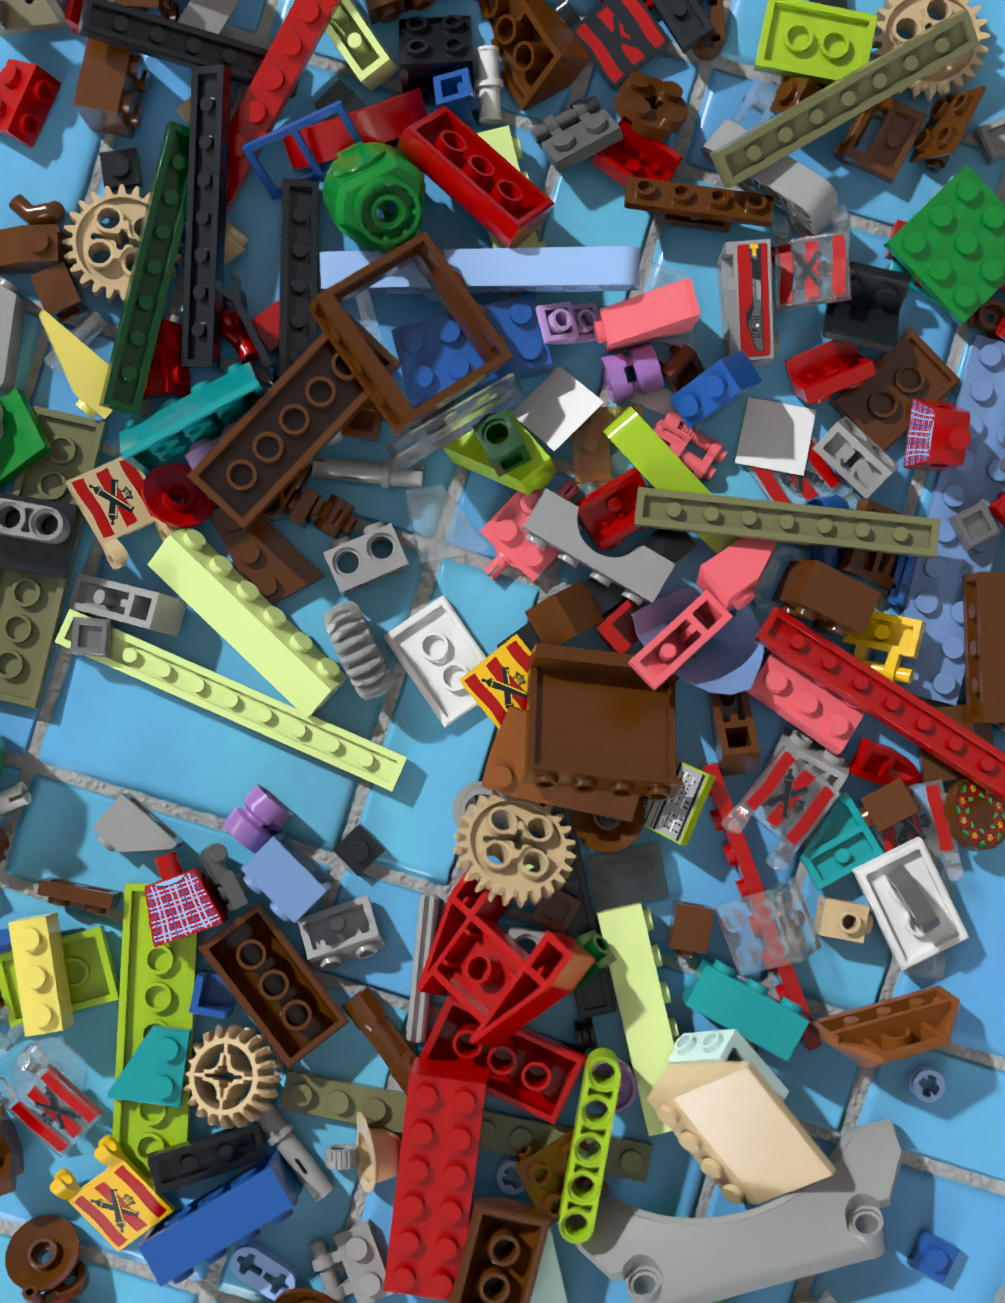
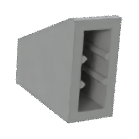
(11, 327)

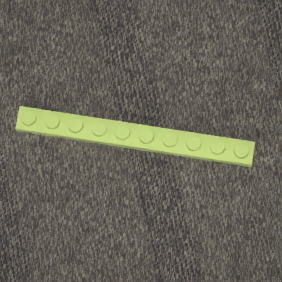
(246, 706)

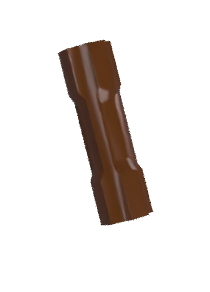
(373, 1021)

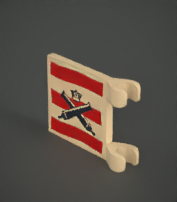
(114, 506)

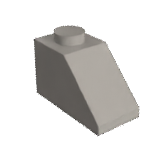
(133, 827)

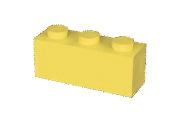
(41, 974)

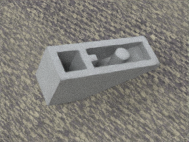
(127, 604)

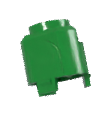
(362, 183)

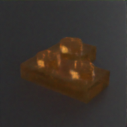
(592, 445)

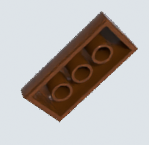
(273, 984)
(501, 1252)

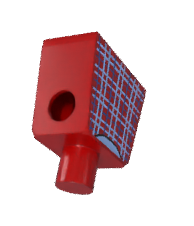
(936, 436)
(181, 902)

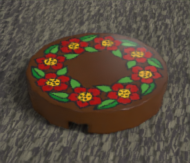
(975, 816)

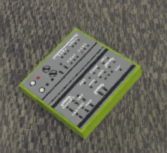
(679, 815)

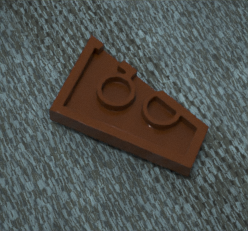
(265, 557)

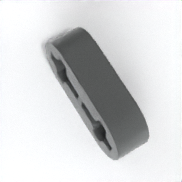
(912, 899)

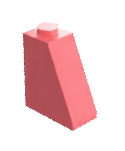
(648, 317)

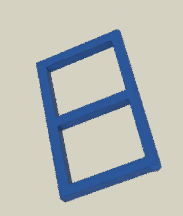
(294, 129)

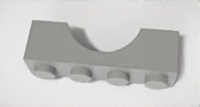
(555, 524)

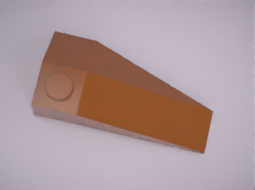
(507, 768)

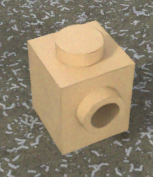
(842, 919)

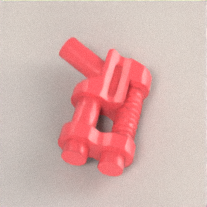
(677, 435)

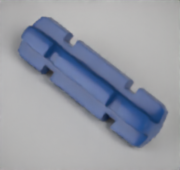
(902, 580)

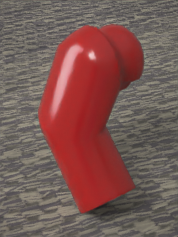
(237, 336)

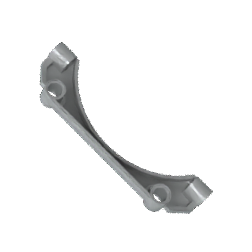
(757, 1248)

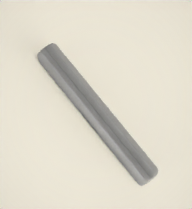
(425, 936)

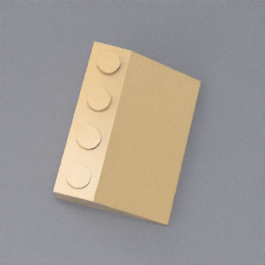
(738, 1130)

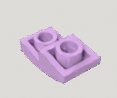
(567, 323)

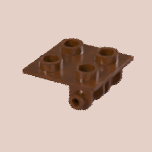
(945, 128)
(545, 1172)

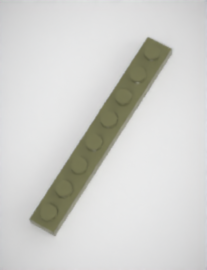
(845, 99)
(787, 522)

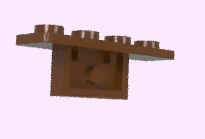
(698, 205)

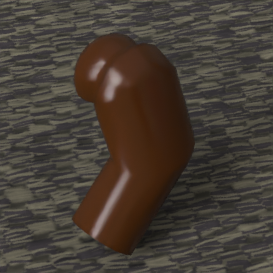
(39, 214)

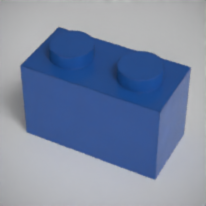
(715, 389)

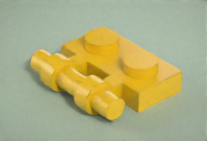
(890, 635)

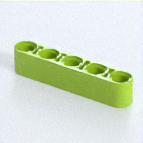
(658, 463)
(589, 1163)

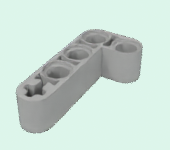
(793, 186)

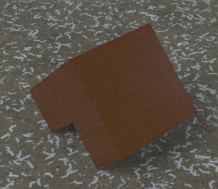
(564, 615)

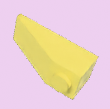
(81, 366)

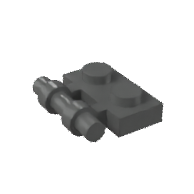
(579, 141)
(228, 887)

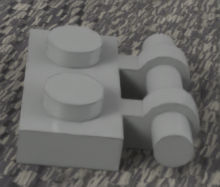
(362, 1262)

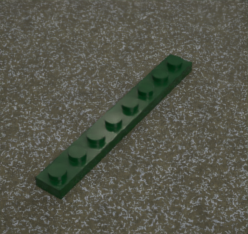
(149, 276)

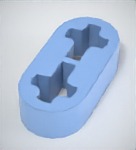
(268, 1263)

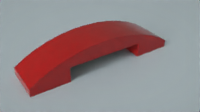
(375, 124)

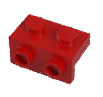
(25, 100)
(637, 157)
(827, 370)
(610, 510)

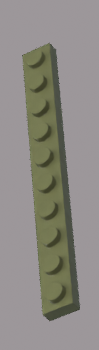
(500, 1133)

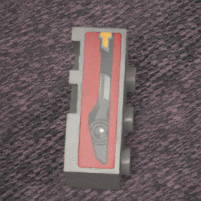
(747, 300)

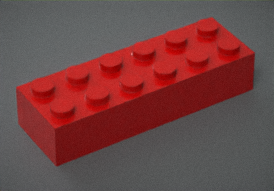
(435, 1176)

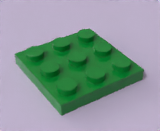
(956, 245)

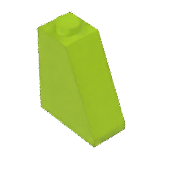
(526, 478)

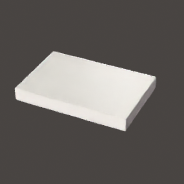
(436, 655)
(901, 934)

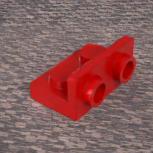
(165, 373)

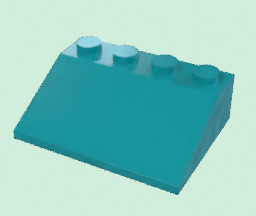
(182, 422)

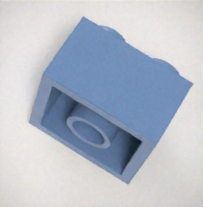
(286, 878)

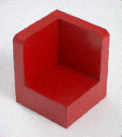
(619, 629)

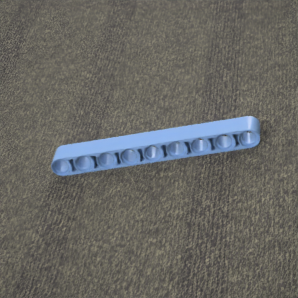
(502, 270)

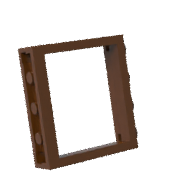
(363, 361)

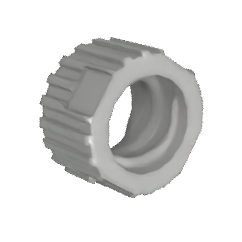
(341, 1156)

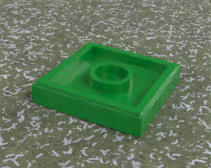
(22, 437)

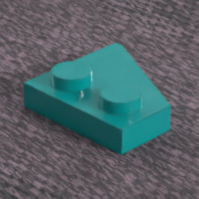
(839, 844)
(156, 1068)

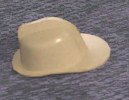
(377, 1154)

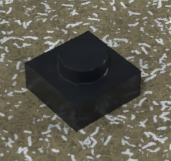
(121, 168)
(359, 849)

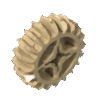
(225, 1106)

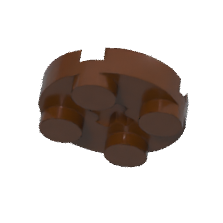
(643, 92)

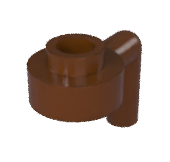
(33, 1295)

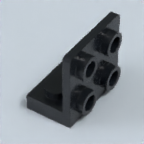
(432, 49)
(873, 312)

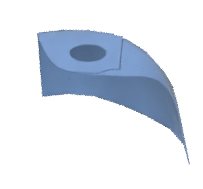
(720, 667)

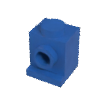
(457, 94)

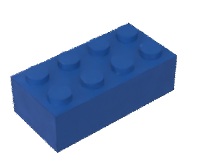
(439, 353)
(221, 1218)

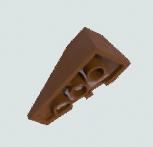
(535, 49)

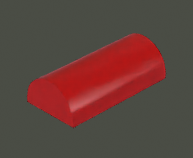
(475, 176)
(524, 1068)

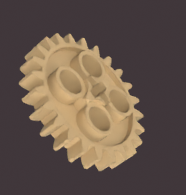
(914, 18)
(114, 273)
(511, 877)

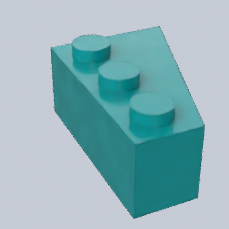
(745, 1007)

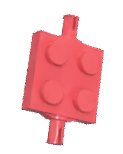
(509, 540)

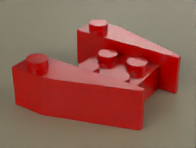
(494, 973)

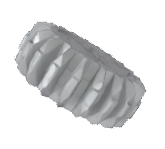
(358, 650)

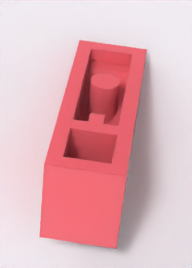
(736, 572)
(680, 640)

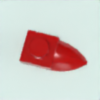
(882, 764)

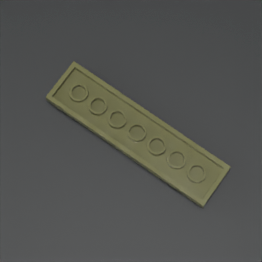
(35, 602)

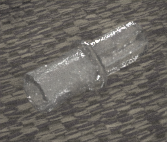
(85, 331)

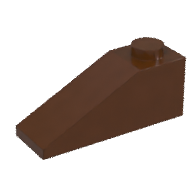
(31, 248)
(734, 733)

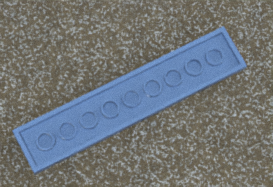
(937, 581)

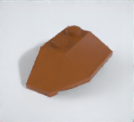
(891, 1027)

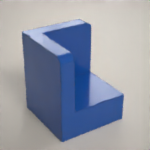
(211, 996)

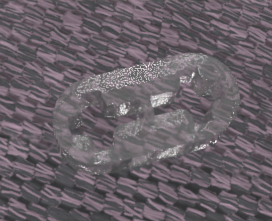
(771, 575)

